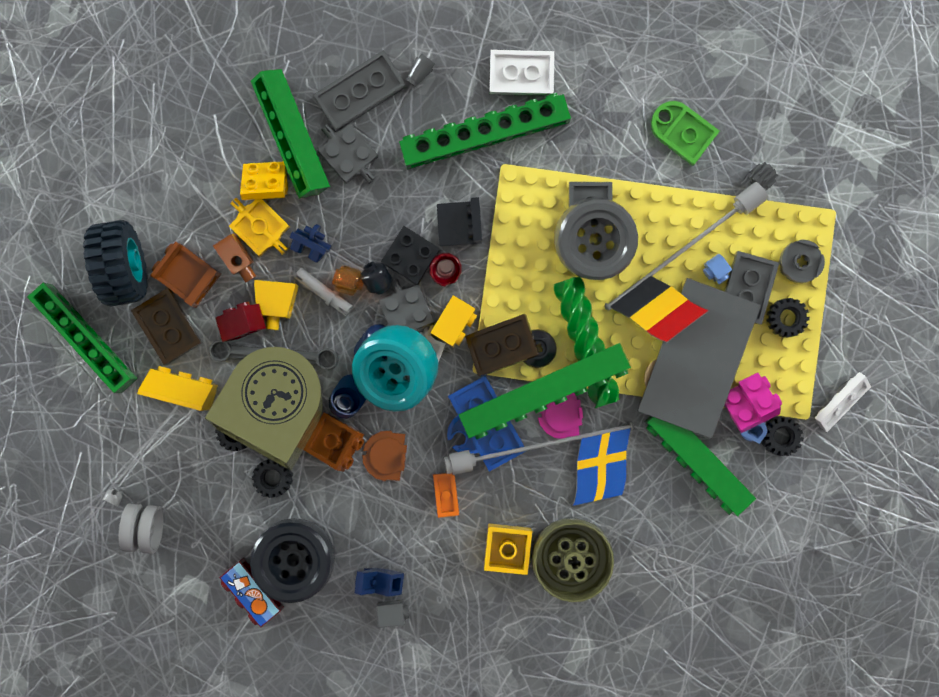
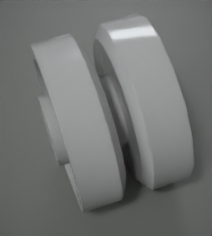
(141, 528)

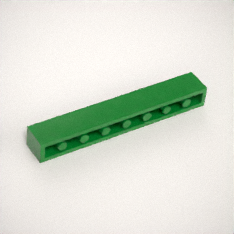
(545, 390)

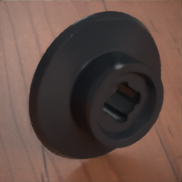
(549, 349)

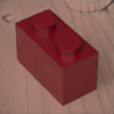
(240, 322)

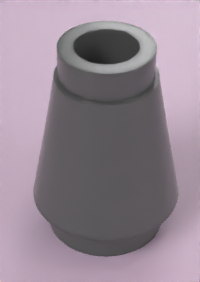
(420, 69)

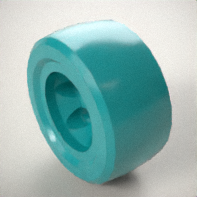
(407, 355)

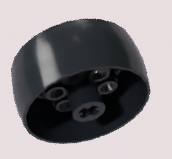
(268, 573)

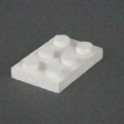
(521, 72)

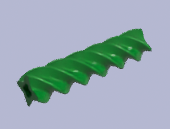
(584, 333)

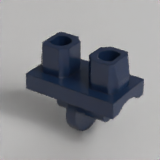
(311, 238)

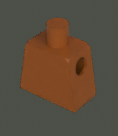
(228, 250)

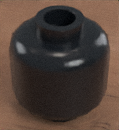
(376, 278)

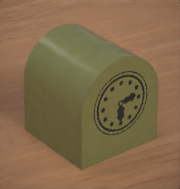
(270, 404)

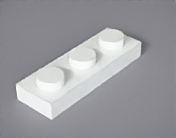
(842, 402)

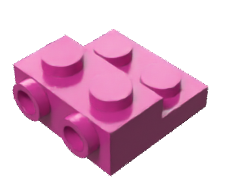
(752, 402)

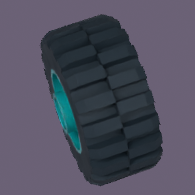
(115, 263)

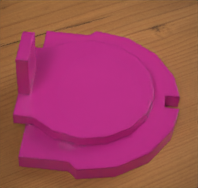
(562, 419)

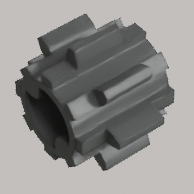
(763, 174)

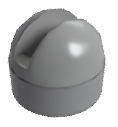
(111, 498)

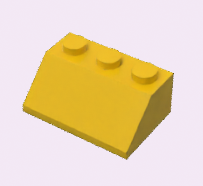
(178, 388)

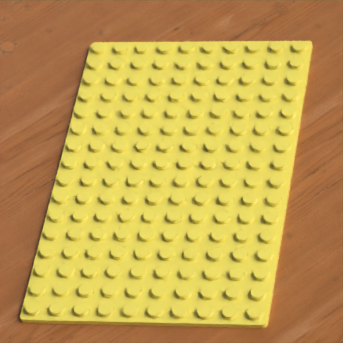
(526, 267)

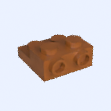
(334, 442)

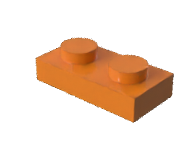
(446, 495)

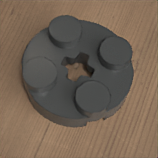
(794, 251)

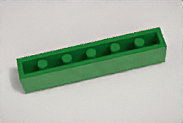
(290, 133)
(704, 465)

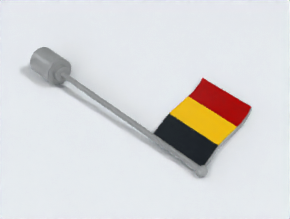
(659, 306)

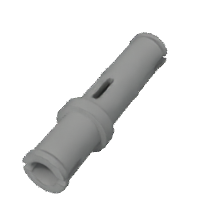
(331, 297)

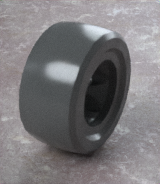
(623, 235)

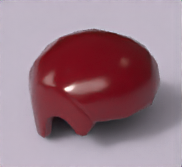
(445, 269)

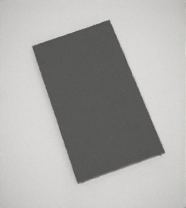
(700, 362)

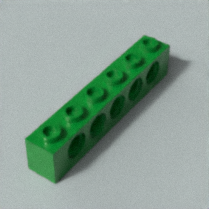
(82, 337)

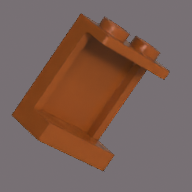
(185, 274)

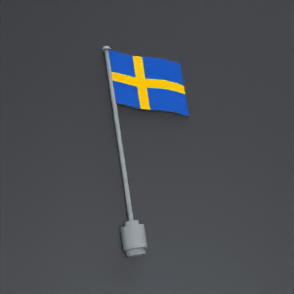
(599, 462)

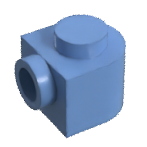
(717, 269)
(756, 433)

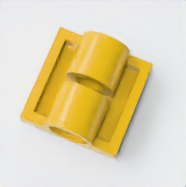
(264, 181)

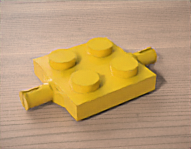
(259, 226)

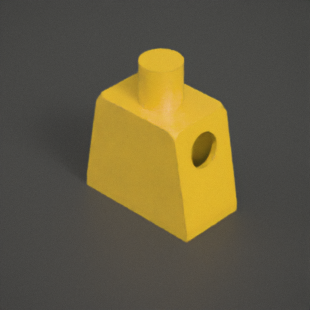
(275, 300)

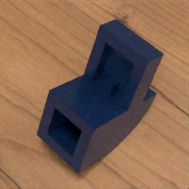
(379, 581)

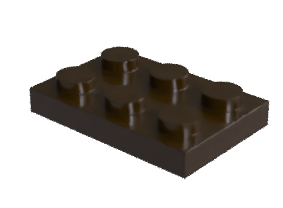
(166, 326)
(502, 345)

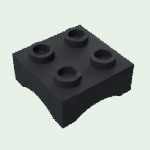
(410, 255)

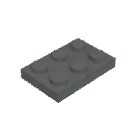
(752, 280)

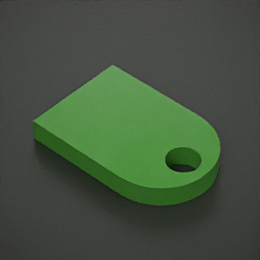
(684, 132)

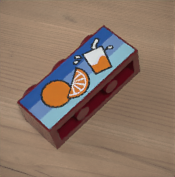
(248, 595)

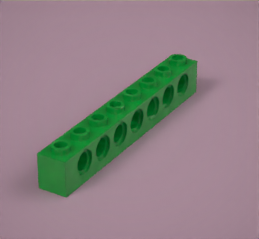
(553, 102)

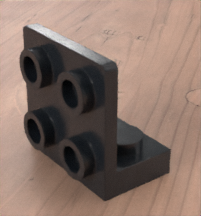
(459, 223)

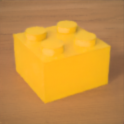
(454, 321)
(507, 549)

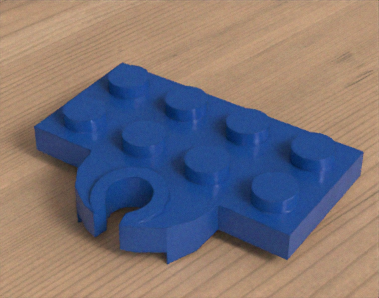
(495, 441)

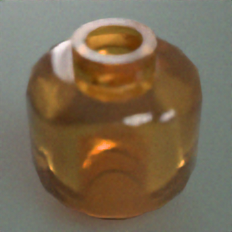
(347, 280)

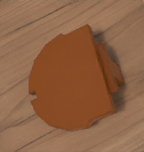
(385, 455)

